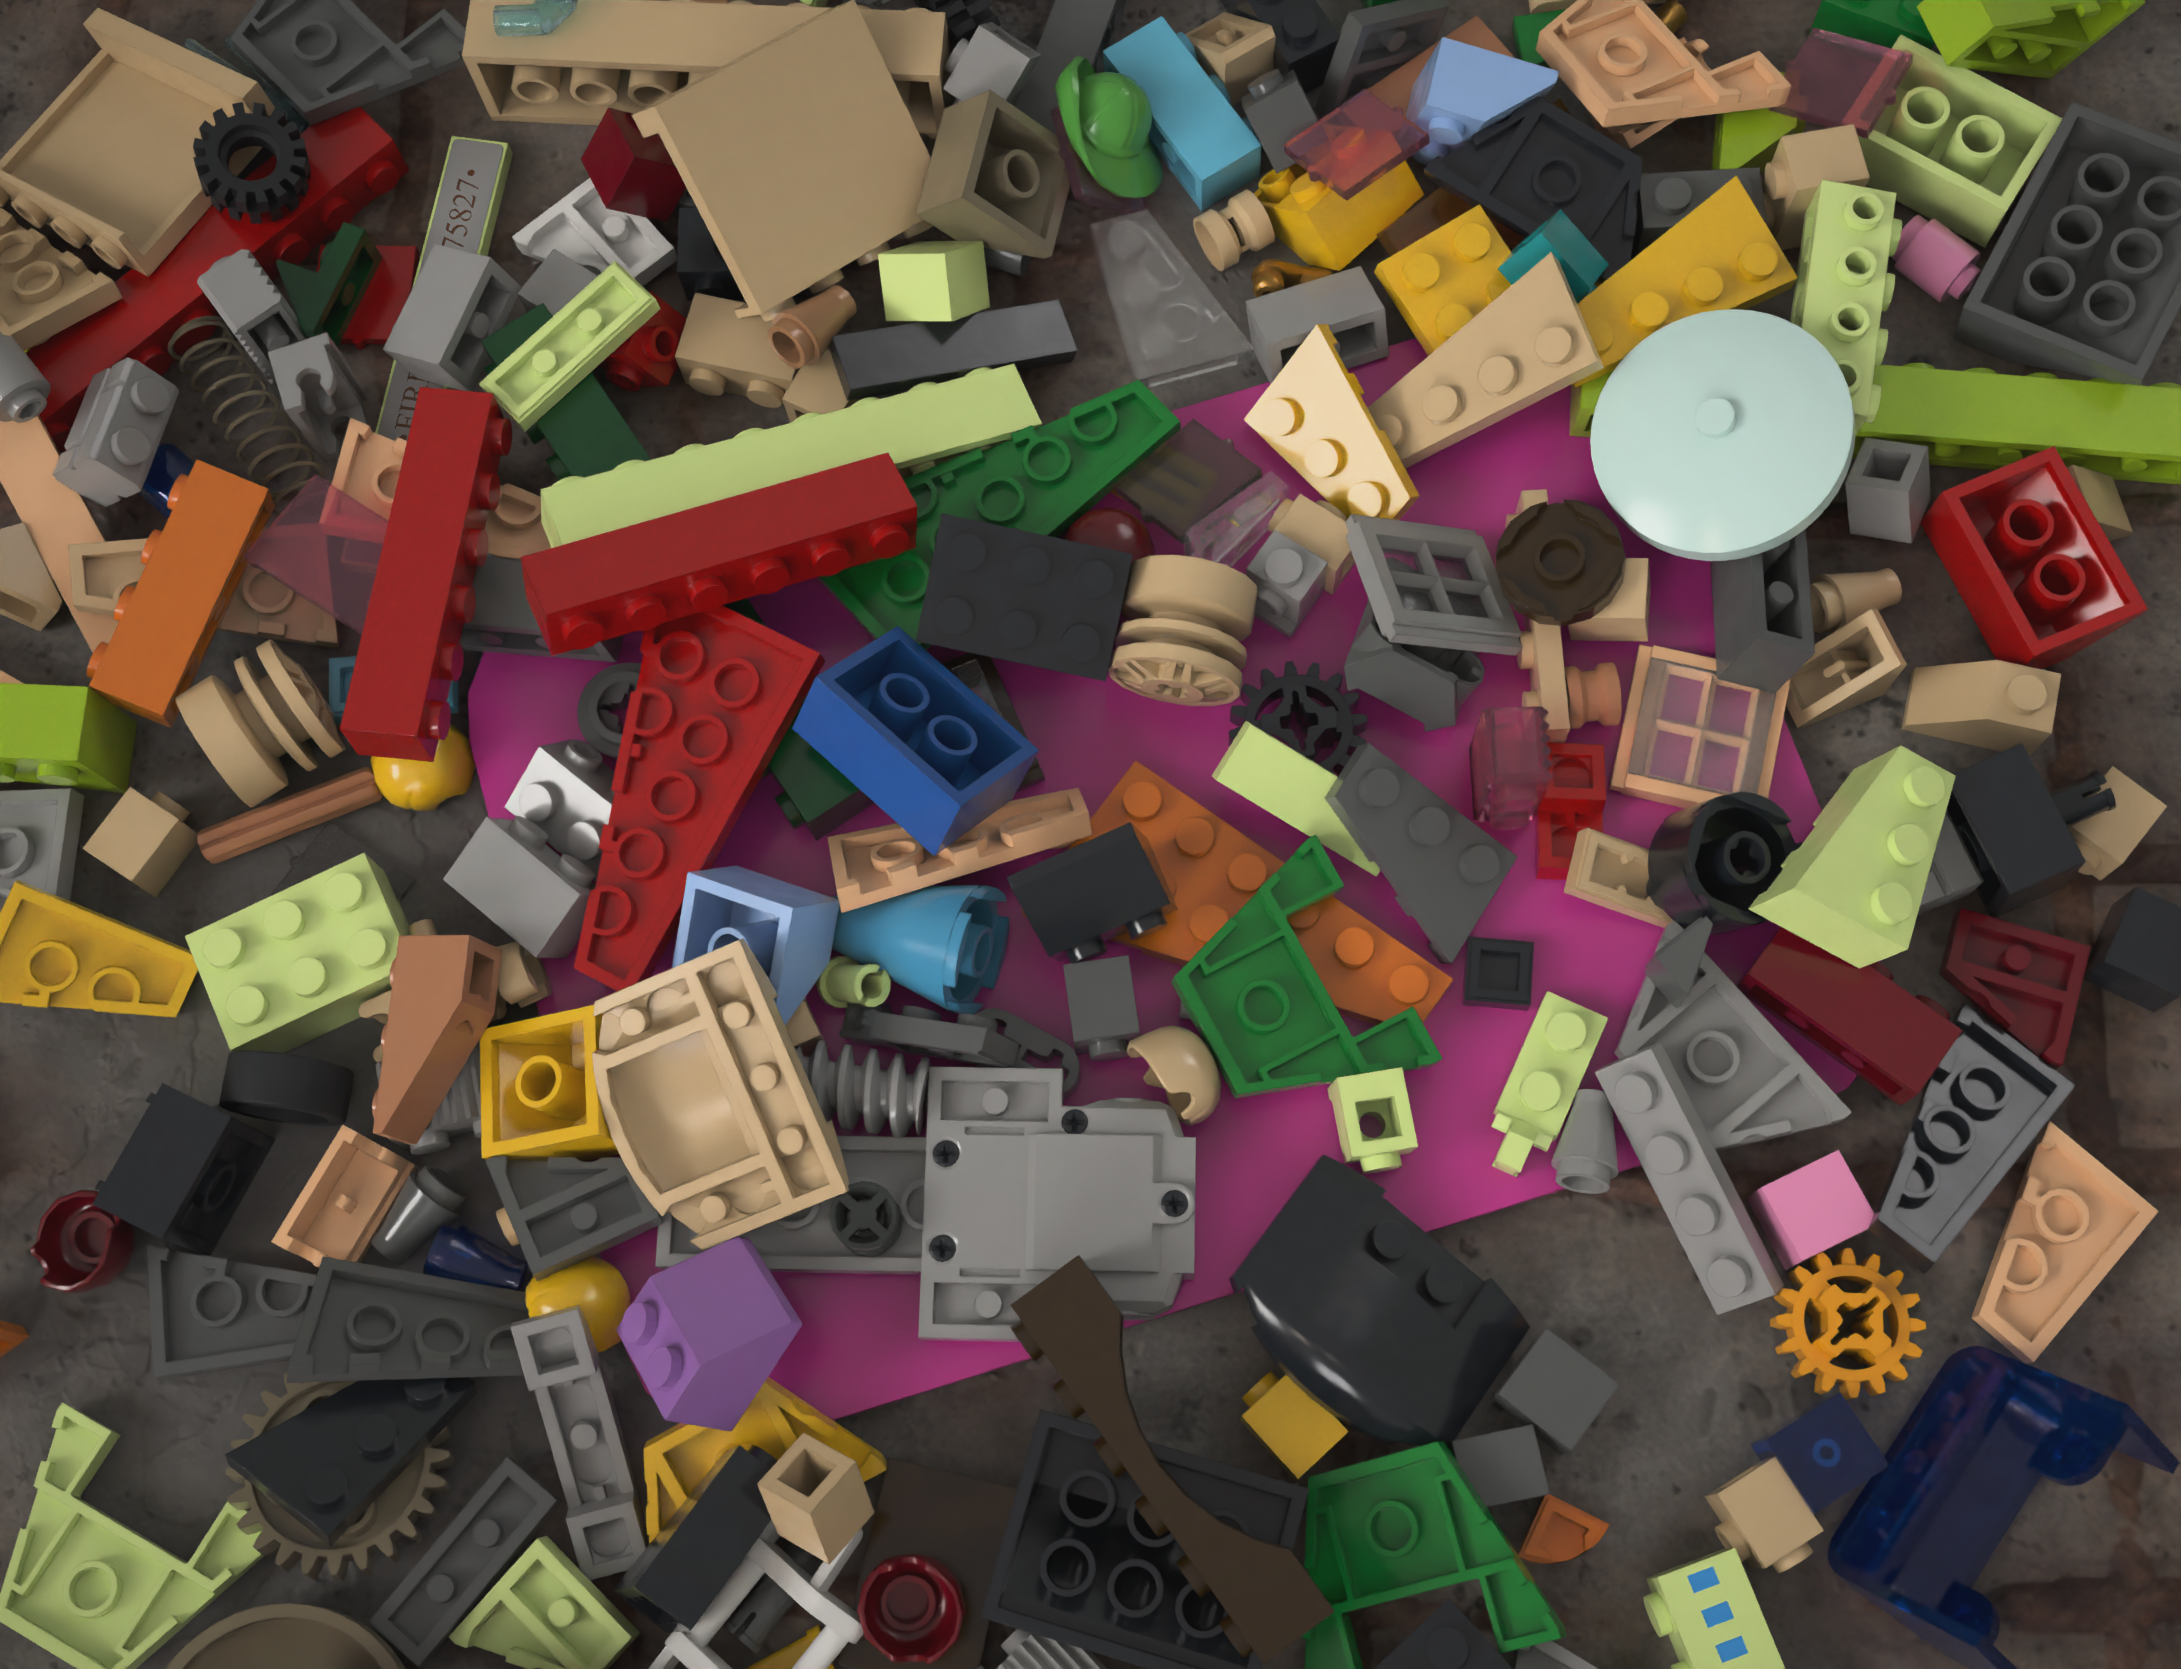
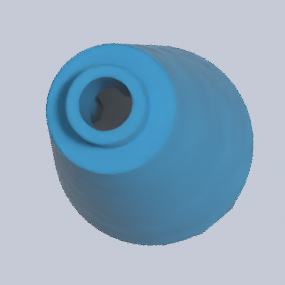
(931, 941)

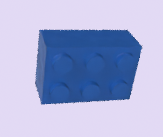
(914, 739)

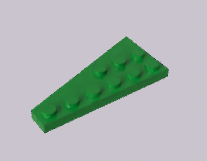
(1028, 484)

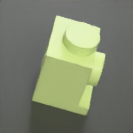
(1383, 1097)

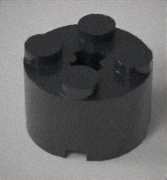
(1718, 860)

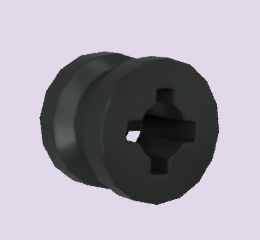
(858, 1211)

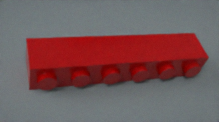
(719, 553)
(427, 576)

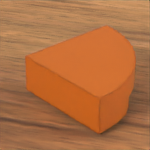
(1559, 1532)

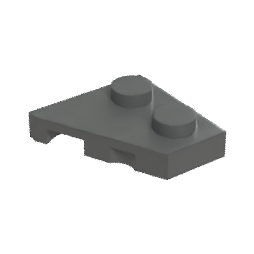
(570, 1208)

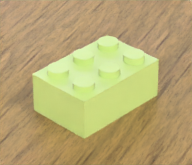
(1955, 144)
(301, 957)

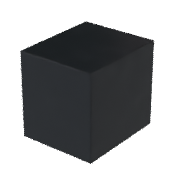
(2139, 951)

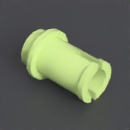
(851, 982)

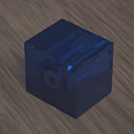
(1823, 1451)

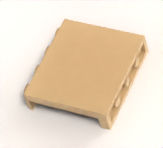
(117, 146)
(797, 158)

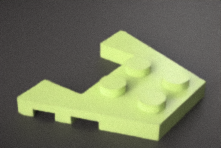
(96, 1585)

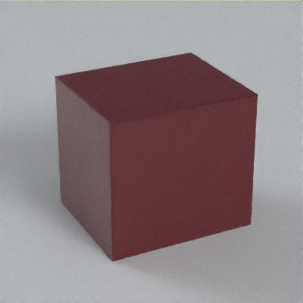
(630, 170)

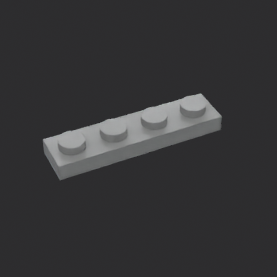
(1689, 1179)

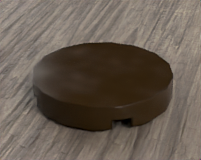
(1560, 562)

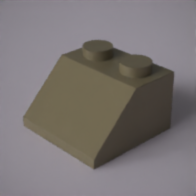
(995, 178)

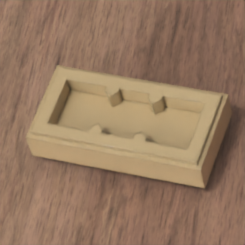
(1613, 876)

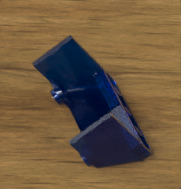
(1960, 1482)

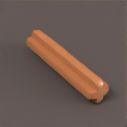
(288, 815)

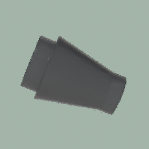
(419, 1212)

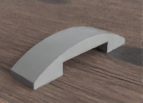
(584, 1439)

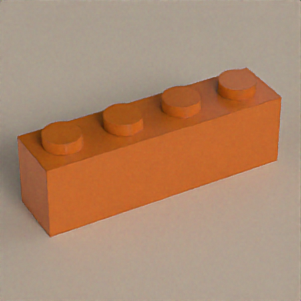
(181, 593)

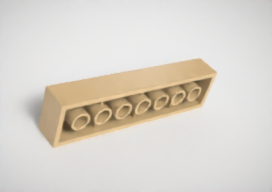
(647, 49)

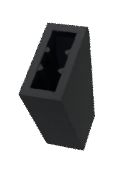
(700, 1543)

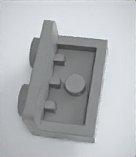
(568, 797)

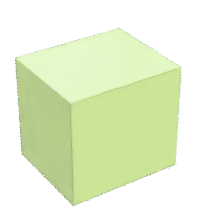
(934, 281)

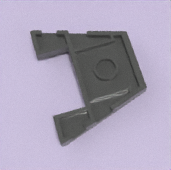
(335, 59)

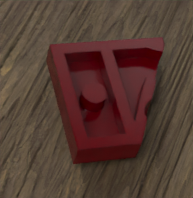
(2018, 979)

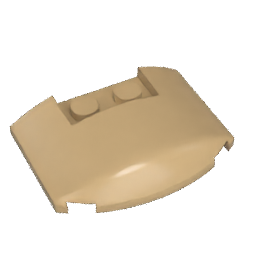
(713, 1098)

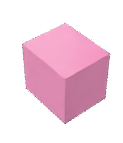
(1811, 1209)

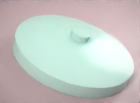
(1723, 435)

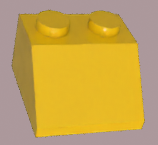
(543, 1089)

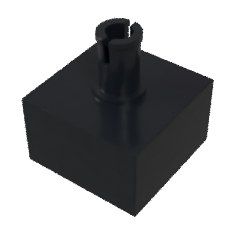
(2020, 828)

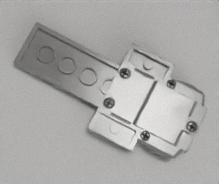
(1005, 1200)

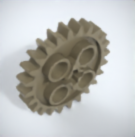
(384, 1520)

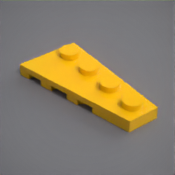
(1704, 263)

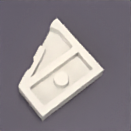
(597, 236)

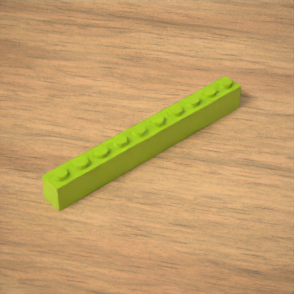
(2001, 418)

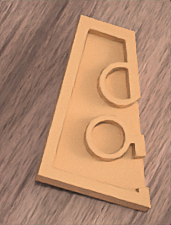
(2057, 1243)

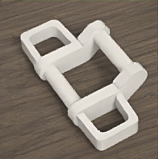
(810, 1593)

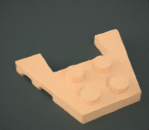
(1637, 71)

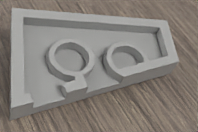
(39, 839)

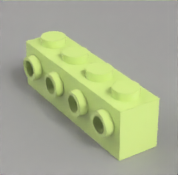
(1847, 283)

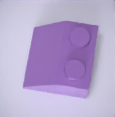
(709, 1334)

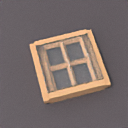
(1694, 734)

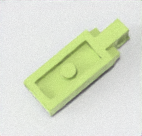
(1544, 1079)

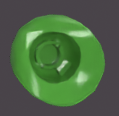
(1109, 128)

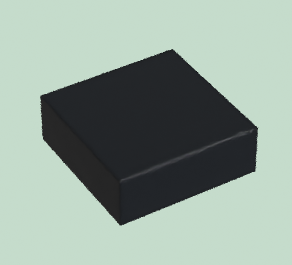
(1498, 973)

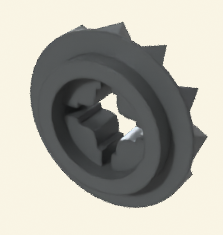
(603, 694)

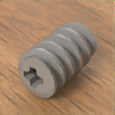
(868, 1089)

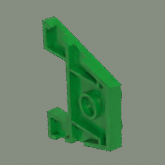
(1268, 1008)
(1407, 1530)

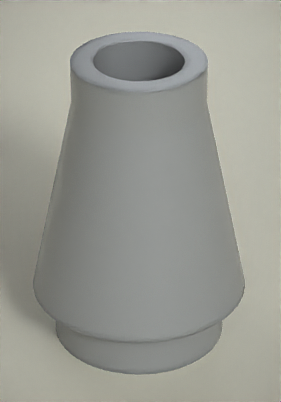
(1587, 1145)

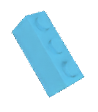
(1191, 113)

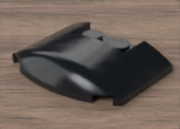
(1375, 1311)

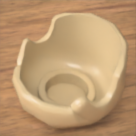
(1183, 1068)

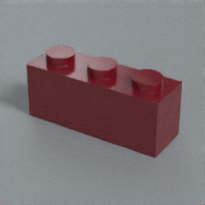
(1852, 1013)

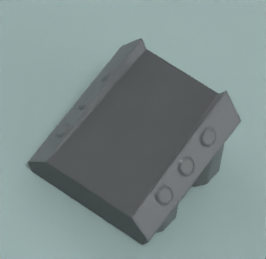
(1412, 678)

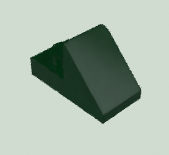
(331, 296)

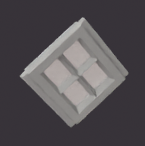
(1432, 585)

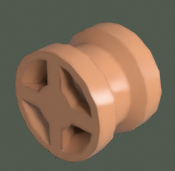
(1593, 695)

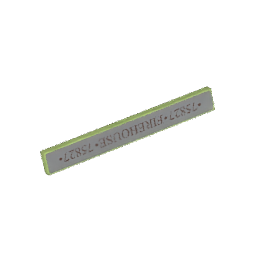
(462, 220)

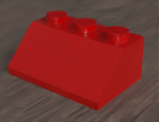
(2031, 561)

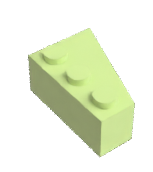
(1865, 861)

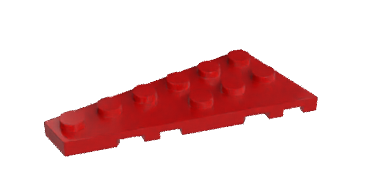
(690, 754)

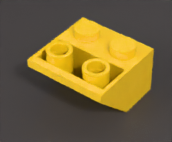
(1324, 225)

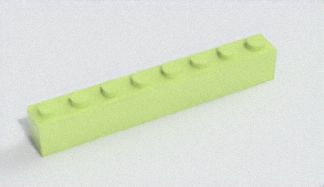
(914, 427)

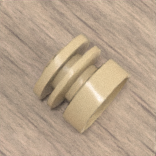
(1184, 630)
(261, 723)

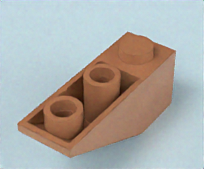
(435, 1018)

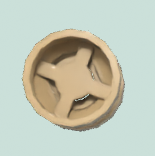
(1234, 230)

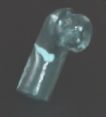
(532, 19)

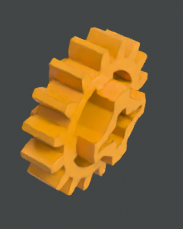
(1868, 1342)

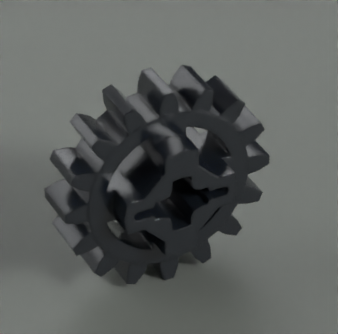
(1320, 723)

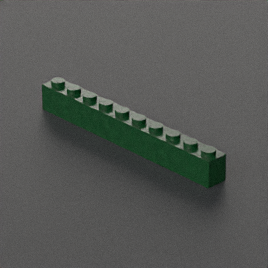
(594, 439)

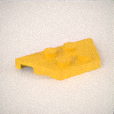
(773, 1421)

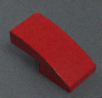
(1570, 805)

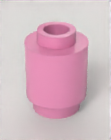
(1936, 259)

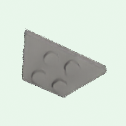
(1730, 1060)

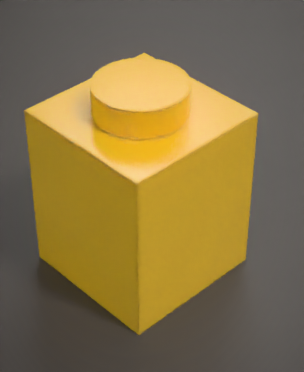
(1290, 1424)

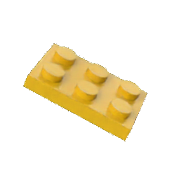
(1446, 277)

